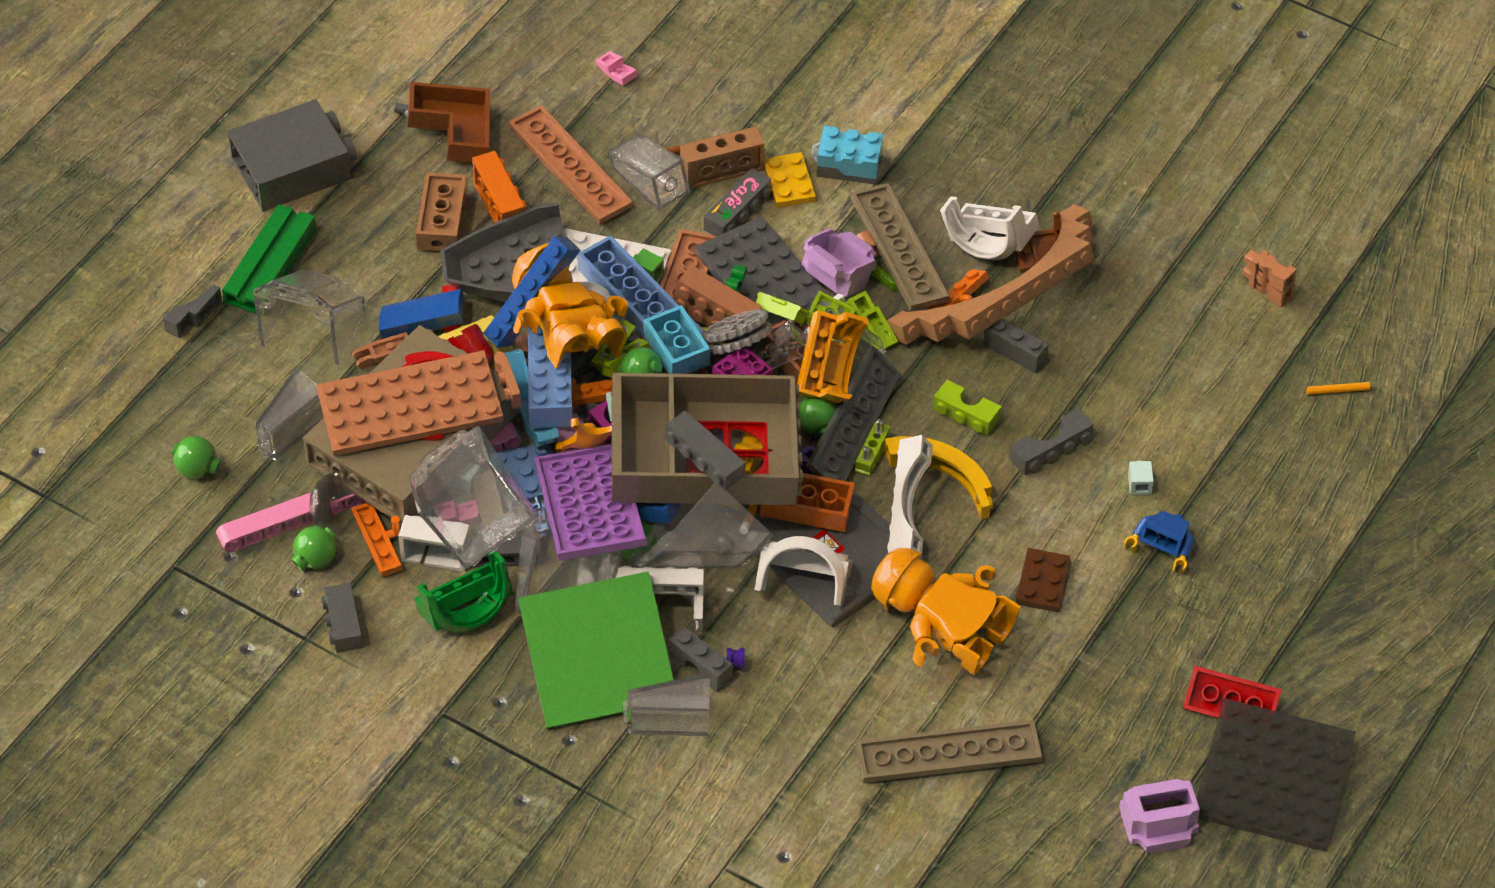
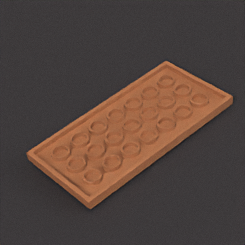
(409, 403)

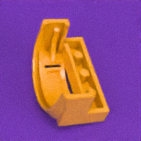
(828, 359)

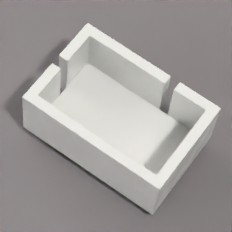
(413, 540)

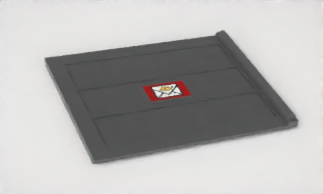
(863, 542)

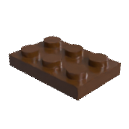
(1042, 580)

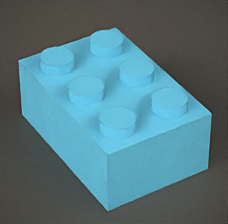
(677, 341)

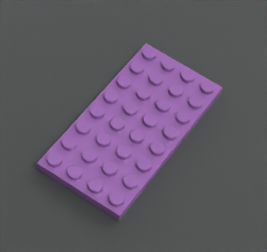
(581, 507)

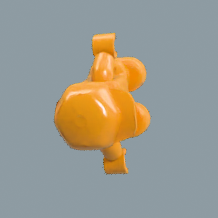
(569, 313)
(947, 609)

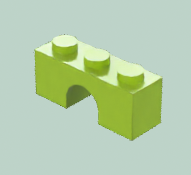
(979, 417)

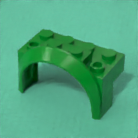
(438, 604)

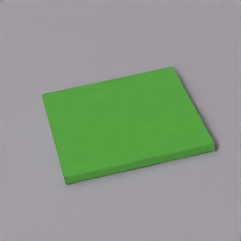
(594, 646)

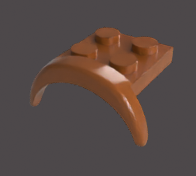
(1038, 245)

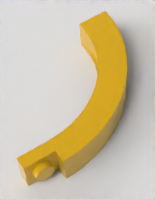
(957, 465)

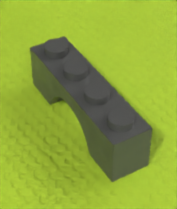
(1030, 453)

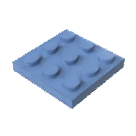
(522, 467)

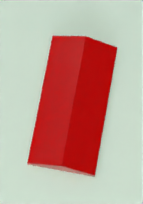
(1210, 687)

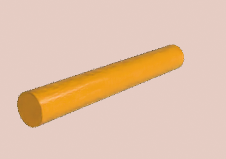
(1338, 388)

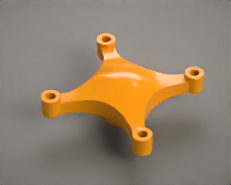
(585, 436)

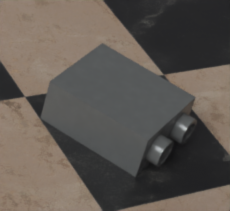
(291, 154)

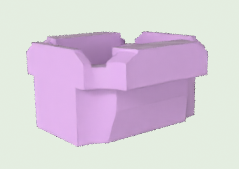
(839, 261)
(1160, 828)

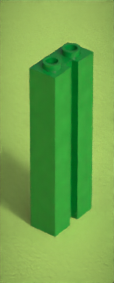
(269, 255)

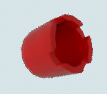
(473, 341)

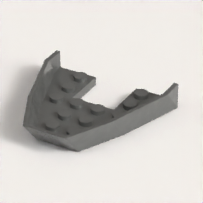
(486, 258)

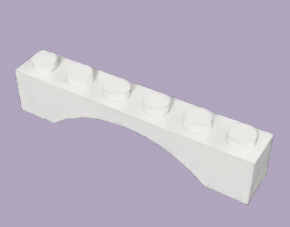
(913, 460)

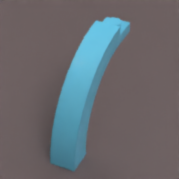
(538, 436)

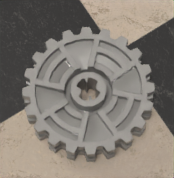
(737, 331)

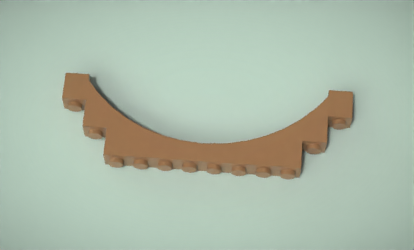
(970, 317)

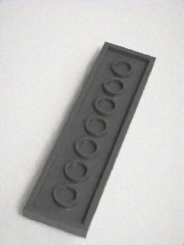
(854, 418)

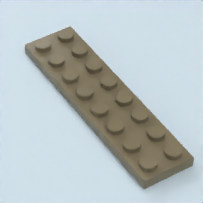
(899, 247)
(948, 751)

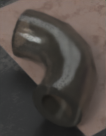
(321, 498)

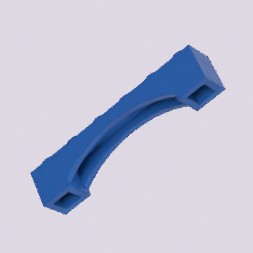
(554, 258)

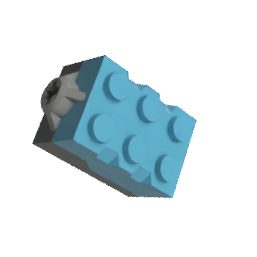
(848, 155)

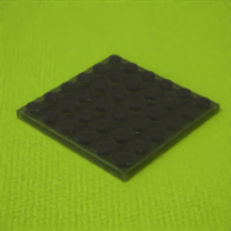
(1274, 774)

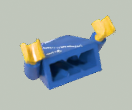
(1166, 533)

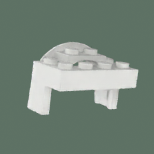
(973, 218)
(792, 554)
(670, 580)

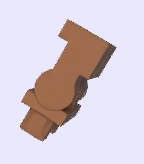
(1269, 276)

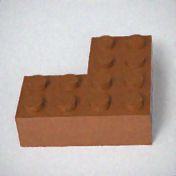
(455, 109)

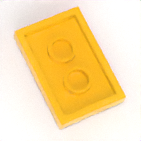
(789, 180)

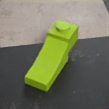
(877, 321)

